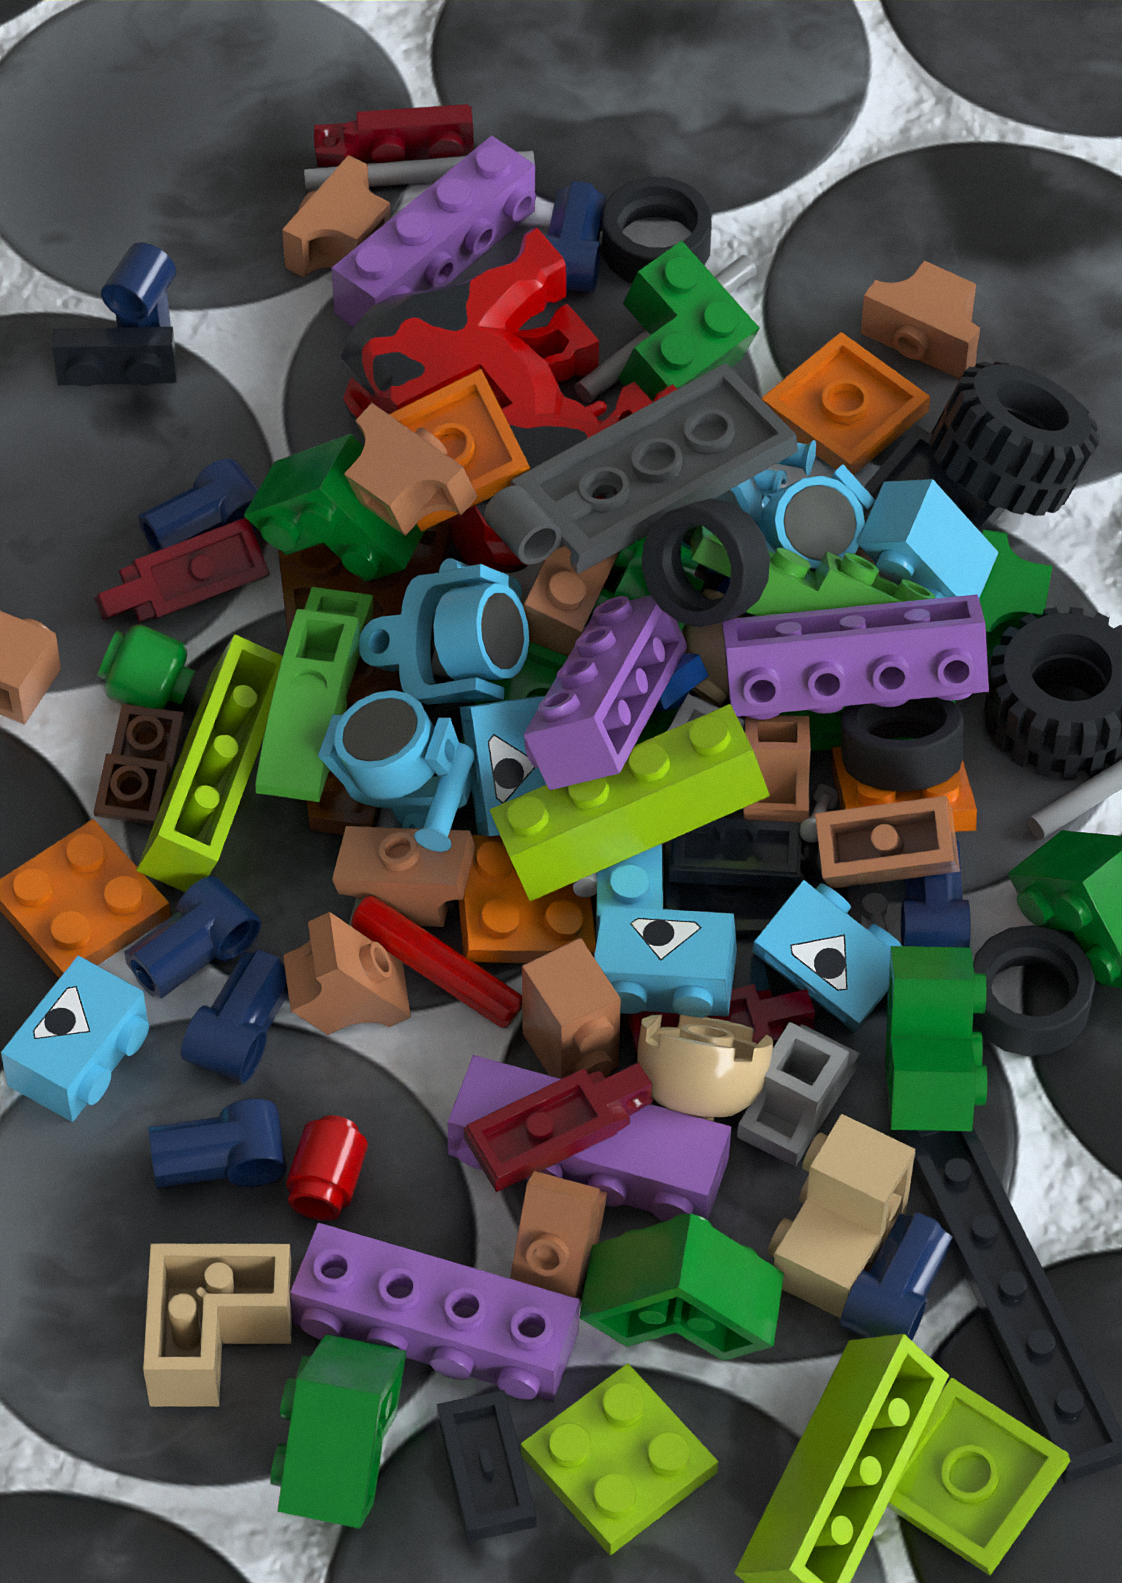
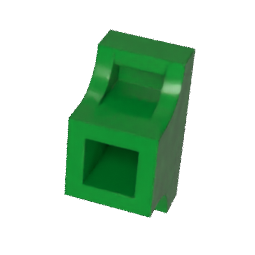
(1011, 590)

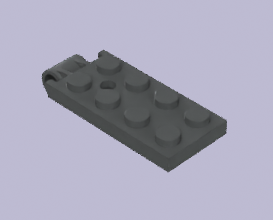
(652, 461)

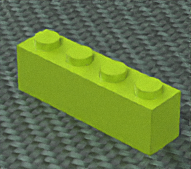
(212, 767)
(659, 794)
(845, 1464)

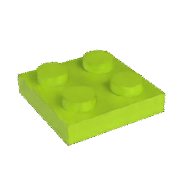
(619, 1458)
(975, 1477)

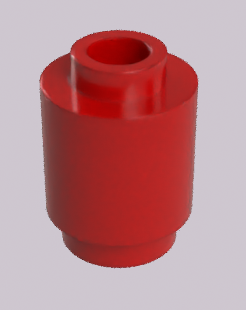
(326, 1167)

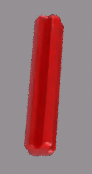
(437, 961)

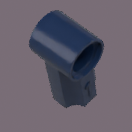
(576, 233)
(139, 287)
(217, 499)
(935, 911)
(205, 926)
(233, 1031)
(237, 1145)
(895, 1290)

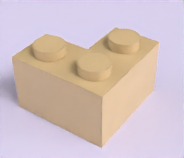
(849, 1207)
(206, 1300)

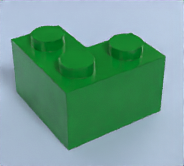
(689, 323)
(312, 503)
(1078, 888)
(929, 1041)
(683, 1282)
(337, 1429)

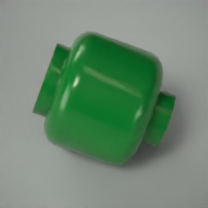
(145, 668)

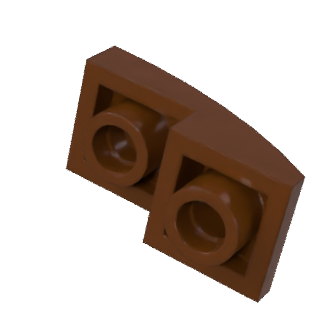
(140, 764)

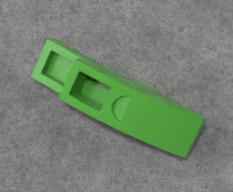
(795, 588)
(309, 690)

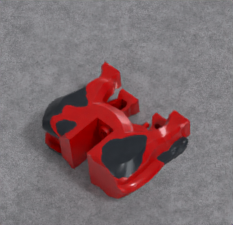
(448, 332)

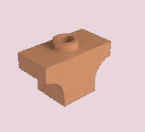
(333, 220)
(925, 318)
(405, 473)
(784, 761)
(402, 872)
(344, 979)
(557, 1233)

